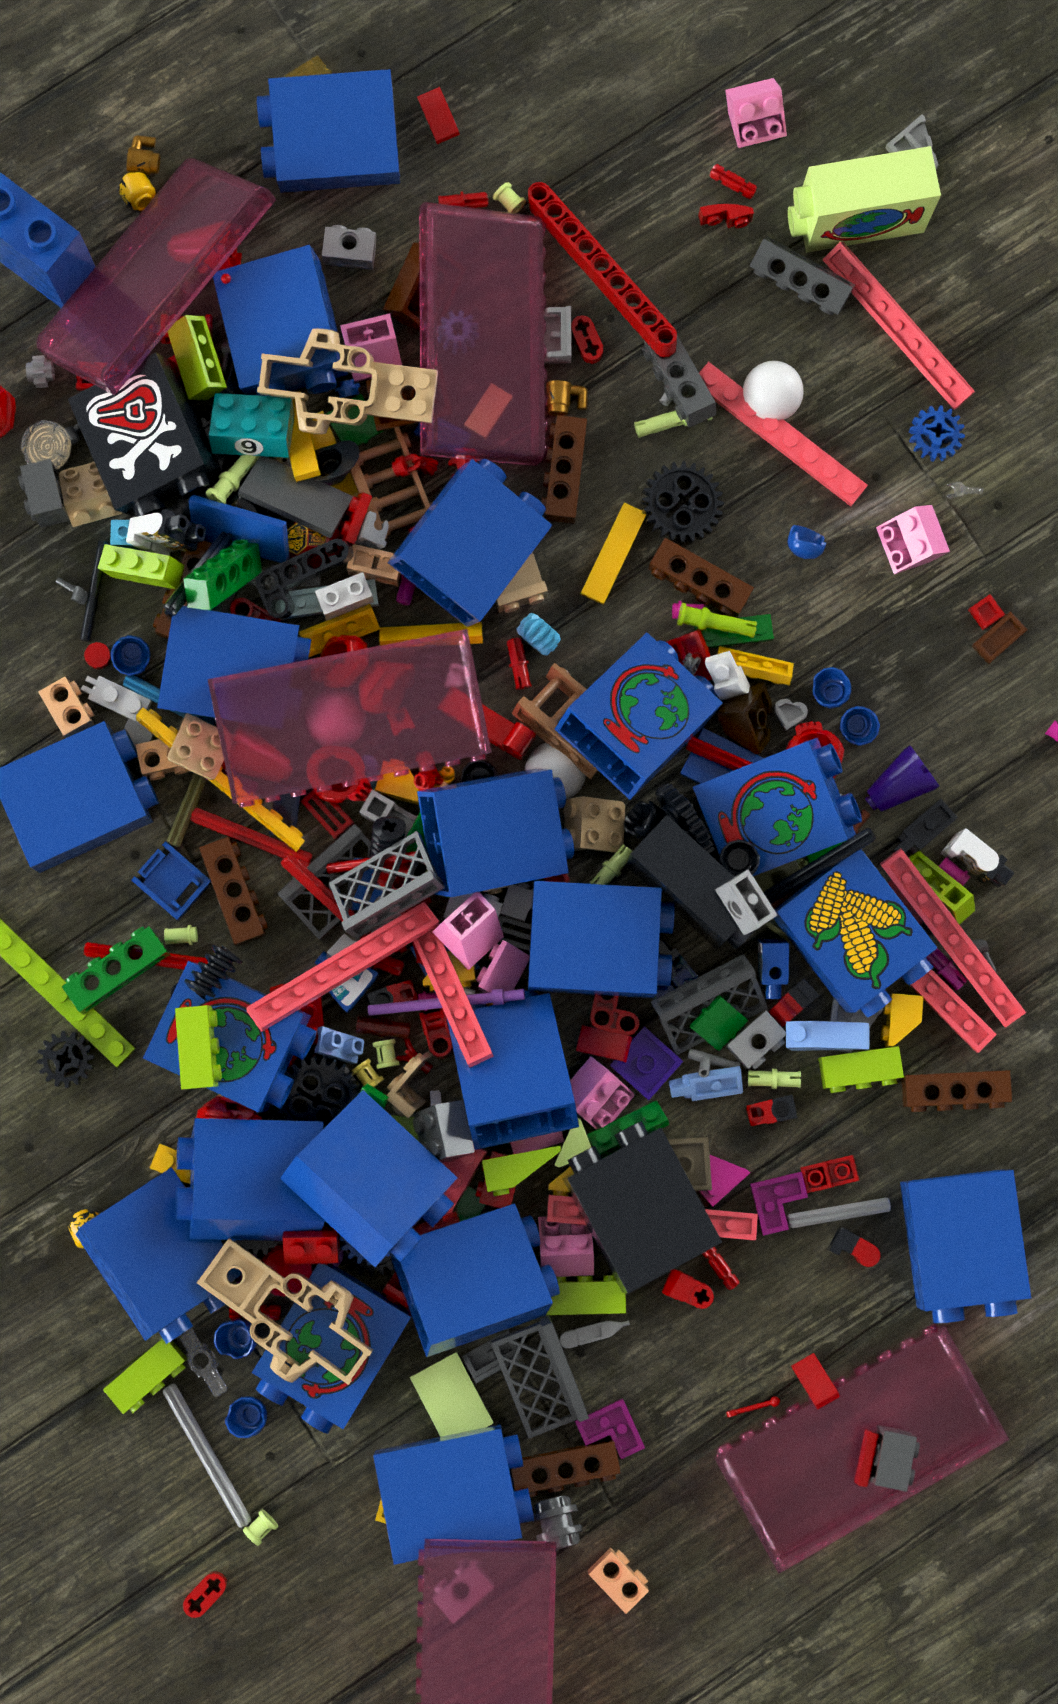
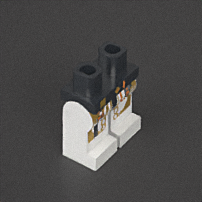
(164, 533)
(979, 858)

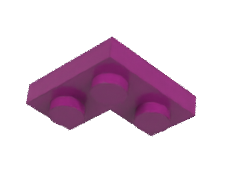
(771, 1195)
(613, 1421)

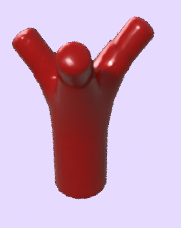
(411, 1052)

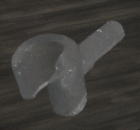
(960, 489)

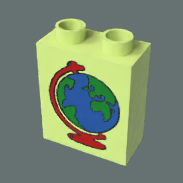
(865, 199)

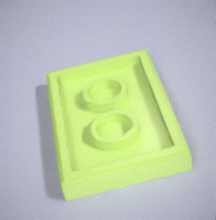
(451, 1397)

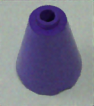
(901, 782)

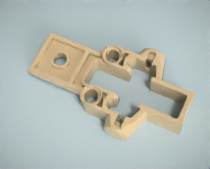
(385, 389)
(253, 1290)

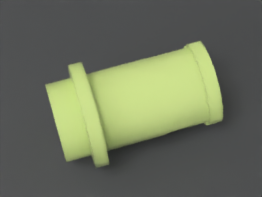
(181, 935)

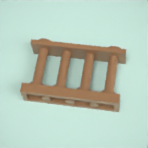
(365, 482)
(530, 714)

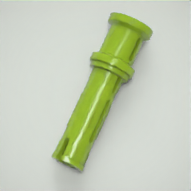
(705, 619)

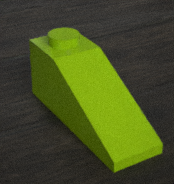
(951, 893)
(510, 1170)

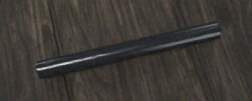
(93, 595)

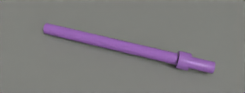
(497, 997)

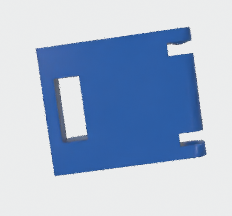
(168, 878)

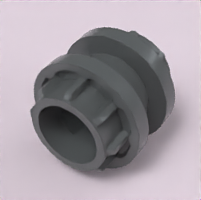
(557, 1522)

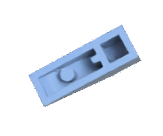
(827, 1035)

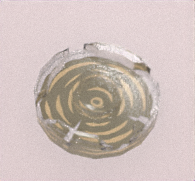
(46, 441)

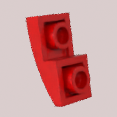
(438, 115)
(734, 215)
(830, 1173)

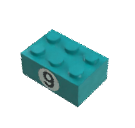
(251, 425)

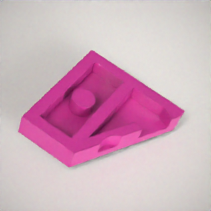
(724, 1179)

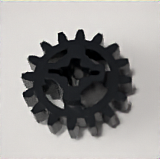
(61, 1069)

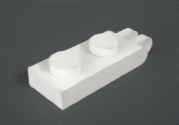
(115, 697)

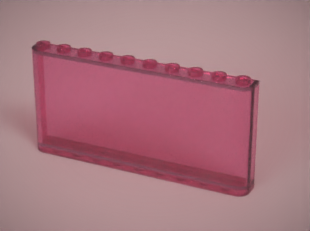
(153, 273)
(483, 333)
(349, 717)
(802, 1467)
(486, 1622)

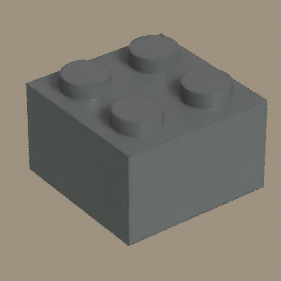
(44, 493)
(444, 1130)
(894, 1458)

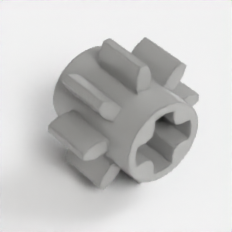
(40, 371)

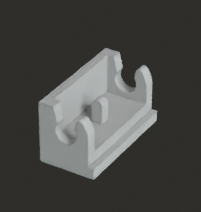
(558, 334)
(369, 536)

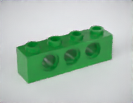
(222, 575)
(86, 999)

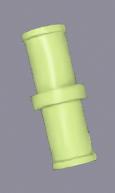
(612, 867)
(774, 1078)

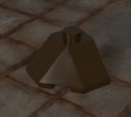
(746, 718)

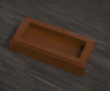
(999, 637)

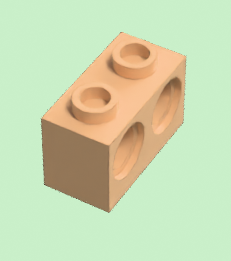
(373, 565)
(62, 710)
(157, 747)
(613, 1583)

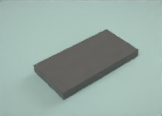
(304, 502)

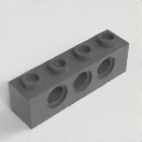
(839, 287)
(692, 409)

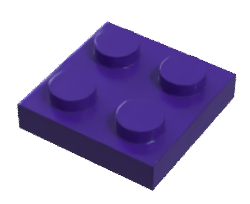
(647, 1063)

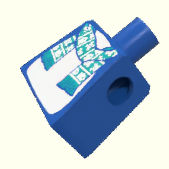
(773, 954)
(353, 989)

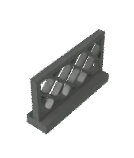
(318, 867)
(390, 905)
(704, 990)
(562, 1371)

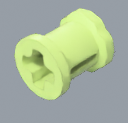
(509, 198)
(385, 1053)
(260, 1527)

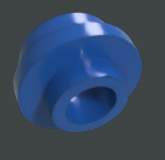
(347, 388)

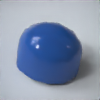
(805, 542)
(130, 655)
(831, 687)
(859, 725)
(234, 1338)
(246, 1417)

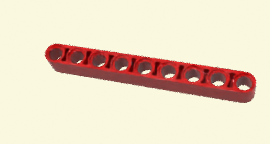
(604, 279)

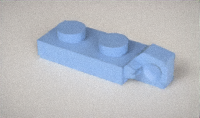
(717, 1084)

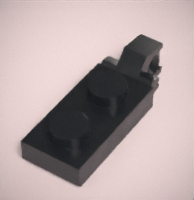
(926, 828)

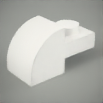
(727, 676)

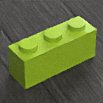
(196, 357)
(141, 566)
(197, 1047)
(861, 1069)
(588, 1297)
(145, 1376)

